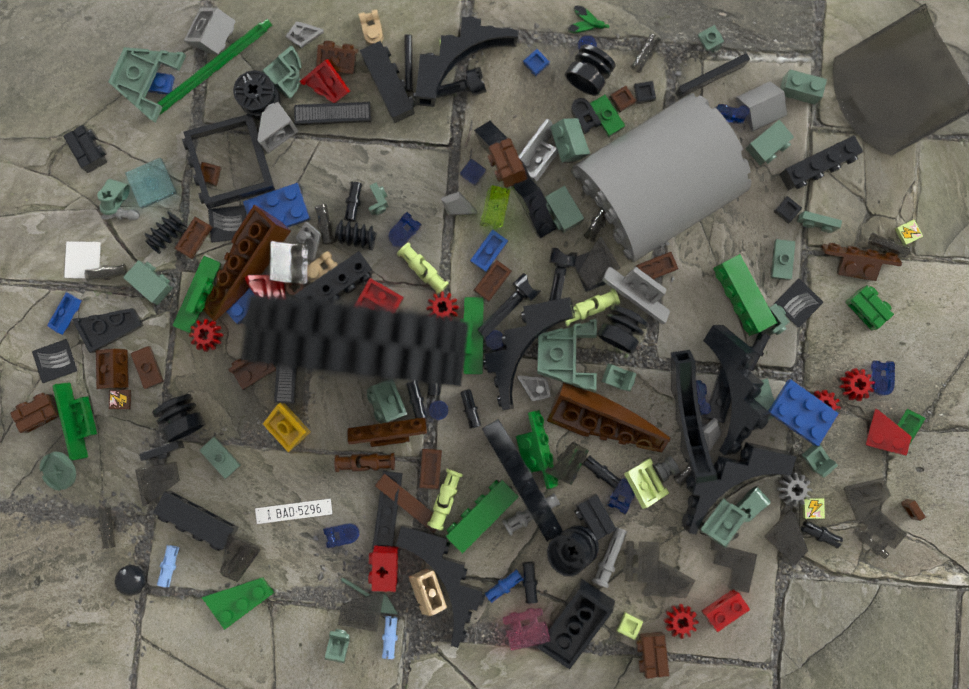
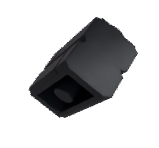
(85, 148)
(595, 516)

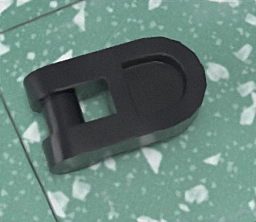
(582, 108)

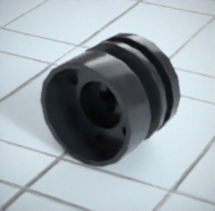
(590, 70)
(255, 103)
(621, 331)
(177, 415)
(572, 550)

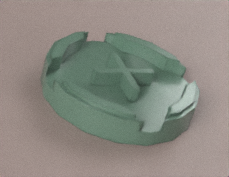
(58, 471)

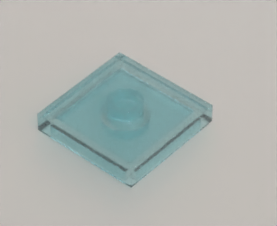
(151, 183)

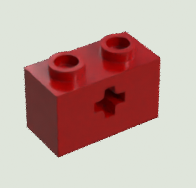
(388, 558)
(725, 610)

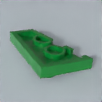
(237, 601)

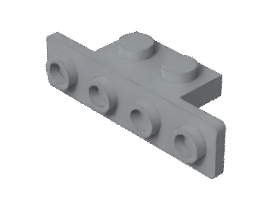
(538, 153)
(640, 290)

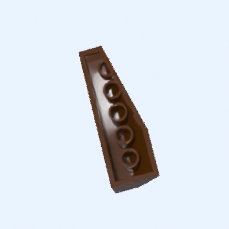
(247, 257)
(599, 416)

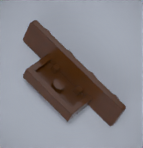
(860, 263)
(387, 433)

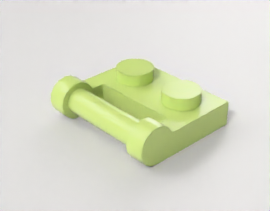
(643, 486)

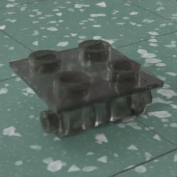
(288, 262)

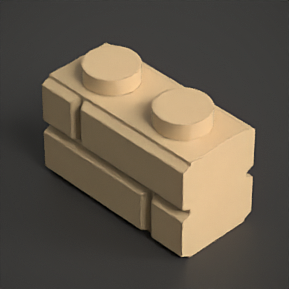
(427, 592)

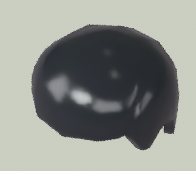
(130, 580)

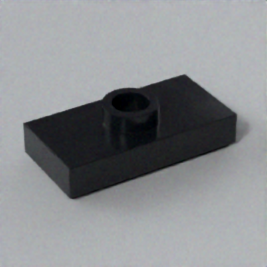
(162, 451)

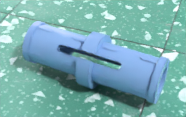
(168, 566)
(389, 637)

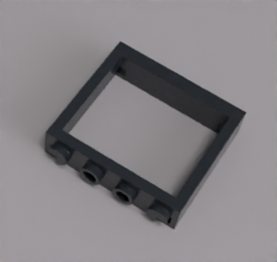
(235, 195)

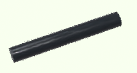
(408, 62)

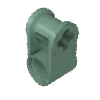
(112, 196)
(753, 503)

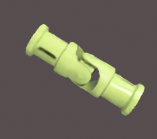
(420, 266)
(587, 308)
(446, 497)

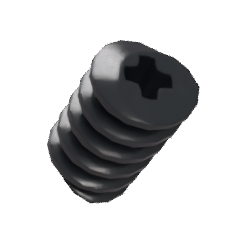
(164, 232)
(355, 235)

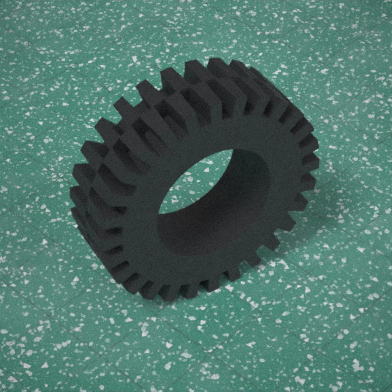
(354, 340)

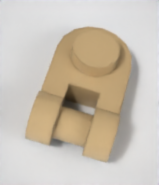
(373, 32)
(315, 270)

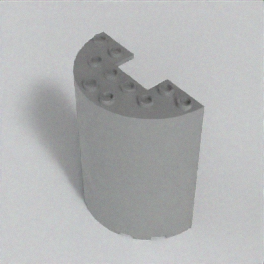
(665, 174)

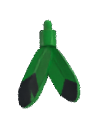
(589, 21)

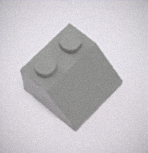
(210, 30)
(275, 127)

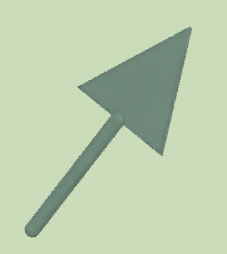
(387, 606)

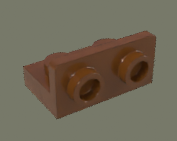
(341, 57)
(111, 368)
(250, 373)

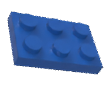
(284, 204)
(803, 412)

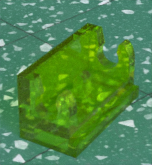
(495, 207)

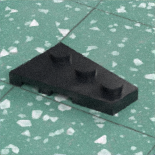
(106, 328)

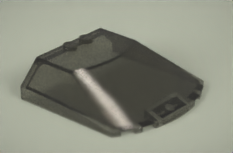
(900, 84)

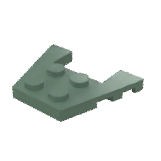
(136, 72)
(558, 355)

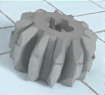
(794, 497)

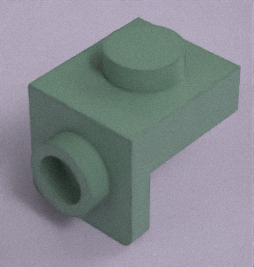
(711, 39)
(380, 195)
(779, 315)
(619, 377)
(819, 461)
(337, 646)

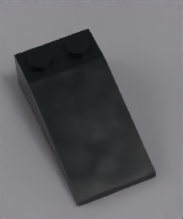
(577, 623)

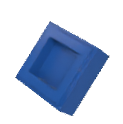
(536, 62)

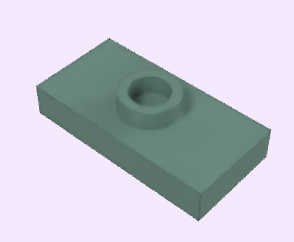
(783, 259)
(220, 457)

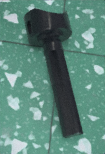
(472, 82)
(561, 262)
(523, 290)

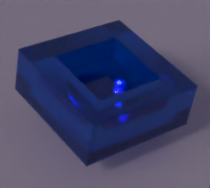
(473, 172)

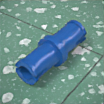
(504, 586)

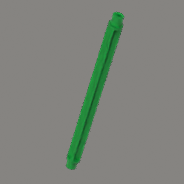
(214, 65)

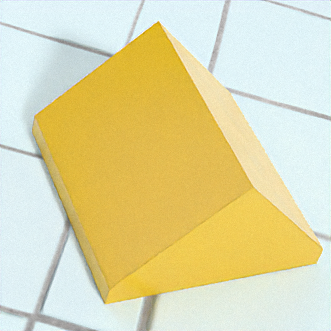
(286, 427)

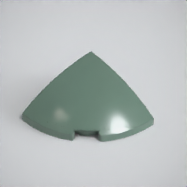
(285, 72)

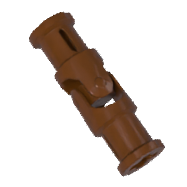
(366, 461)

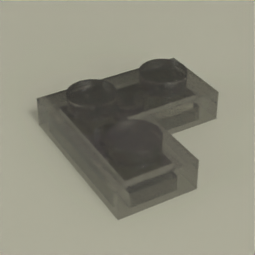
(741, 564)

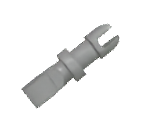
(120, 214)

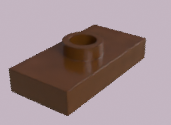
(193, 237)
(659, 266)
(492, 280)
(147, 367)
(430, 468)

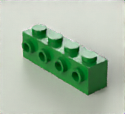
(744, 295)
(481, 516)

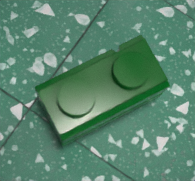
(870, 307)

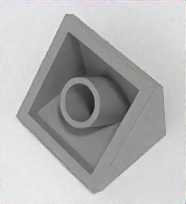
(764, 105)

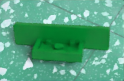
(197, 294)
(474, 347)
(75, 419)
(535, 449)

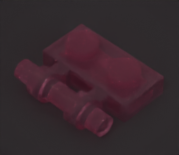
(529, 635)

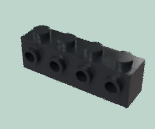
(387, 81)
(820, 163)
(339, 280)
(194, 519)

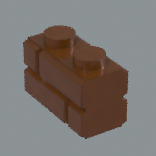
(507, 162)
(35, 413)
(653, 655)

